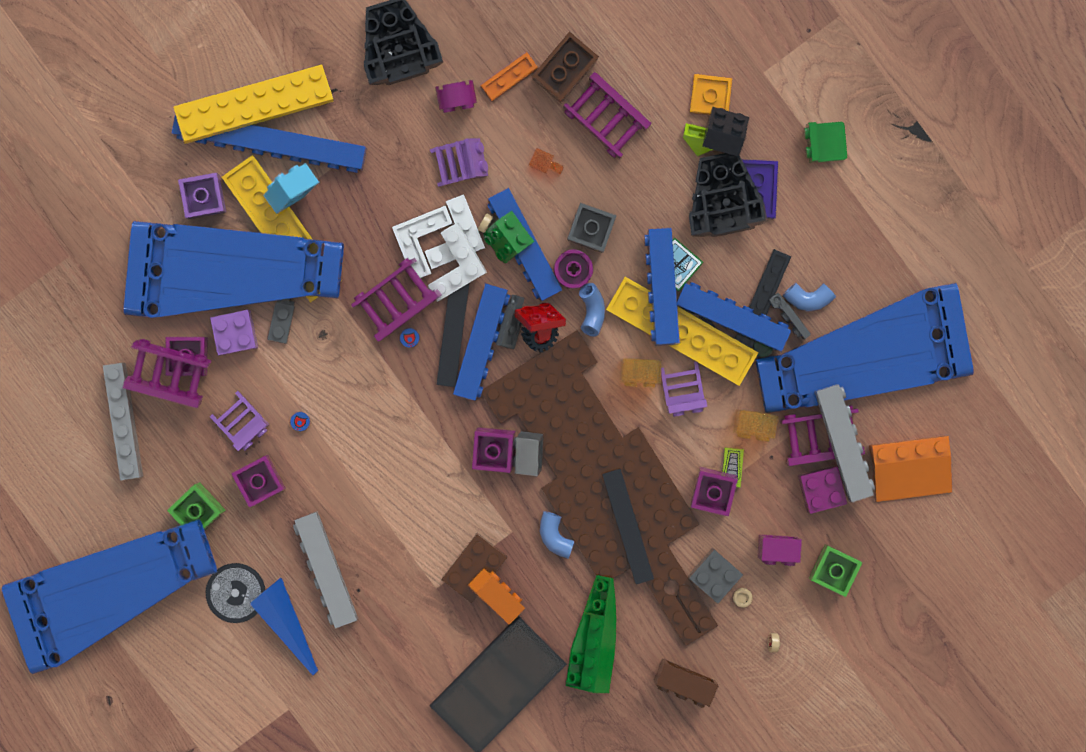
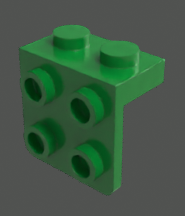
(825, 142)
(507, 237)

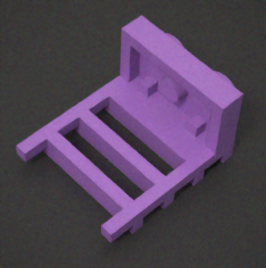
(470, 160)
(682, 403)
(252, 429)

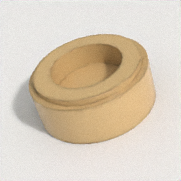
(485, 223)
(742, 597)
(773, 642)

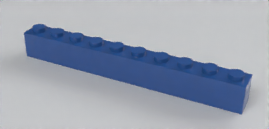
(288, 144)

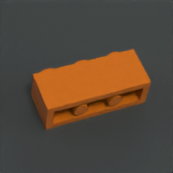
(497, 595)

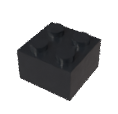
(725, 131)

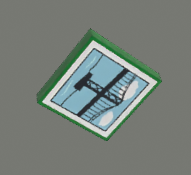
(684, 263)

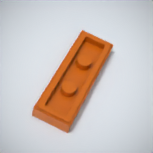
(509, 76)

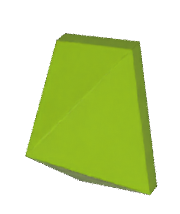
(694, 137)

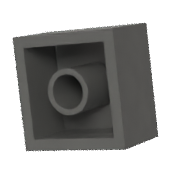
(591, 227)
(715, 575)

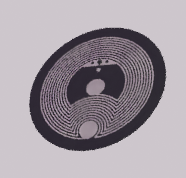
(232, 591)

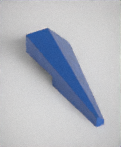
(279, 614)

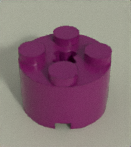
(456, 95)
(566, 277)

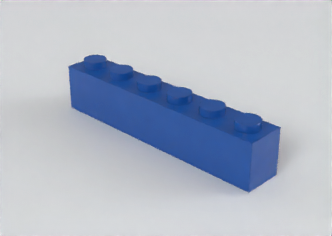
(532, 257)
(662, 287)
(733, 317)
(480, 342)

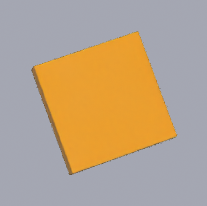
(709, 93)

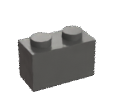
(528, 453)

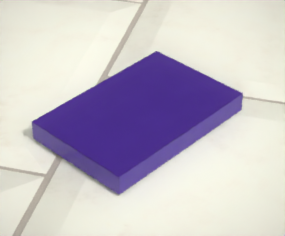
(765, 179)

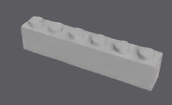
(122, 422)
(844, 443)
(326, 570)

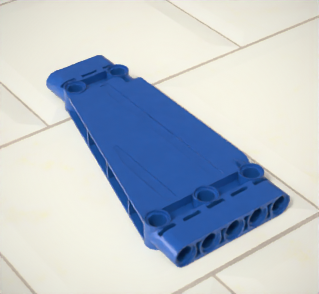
(223, 269)
(875, 353)
(102, 592)

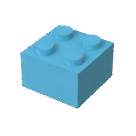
(290, 187)

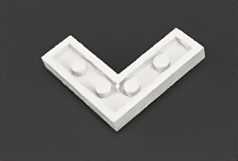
(461, 214)
(409, 231)
(469, 262)

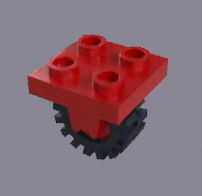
(540, 324)

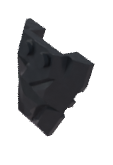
(397, 44)
(724, 198)

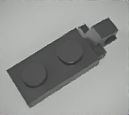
(789, 316)
(281, 321)
(511, 325)

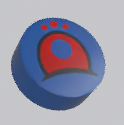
(409, 337)
(300, 421)

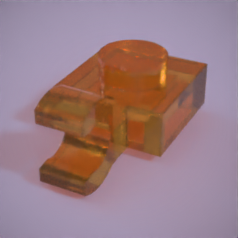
(543, 161)

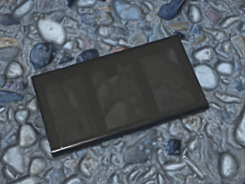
(498, 684)

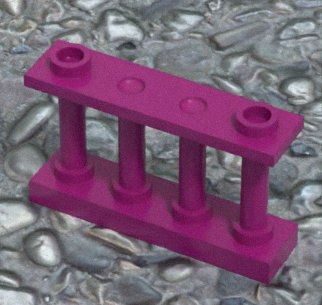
(611, 96)
(413, 307)
(154, 387)
(815, 454)

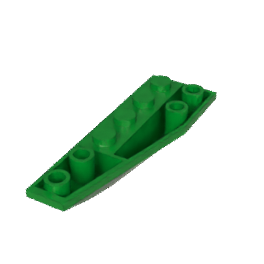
(595, 640)

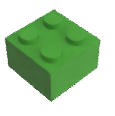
(197, 505)
(835, 570)

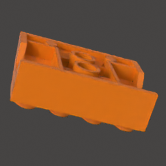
(911, 468)

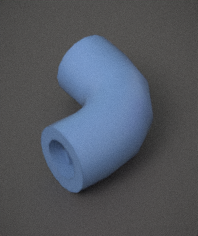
(809, 300)
(594, 309)
(551, 537)

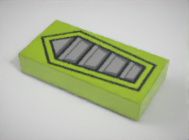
(733, 462)

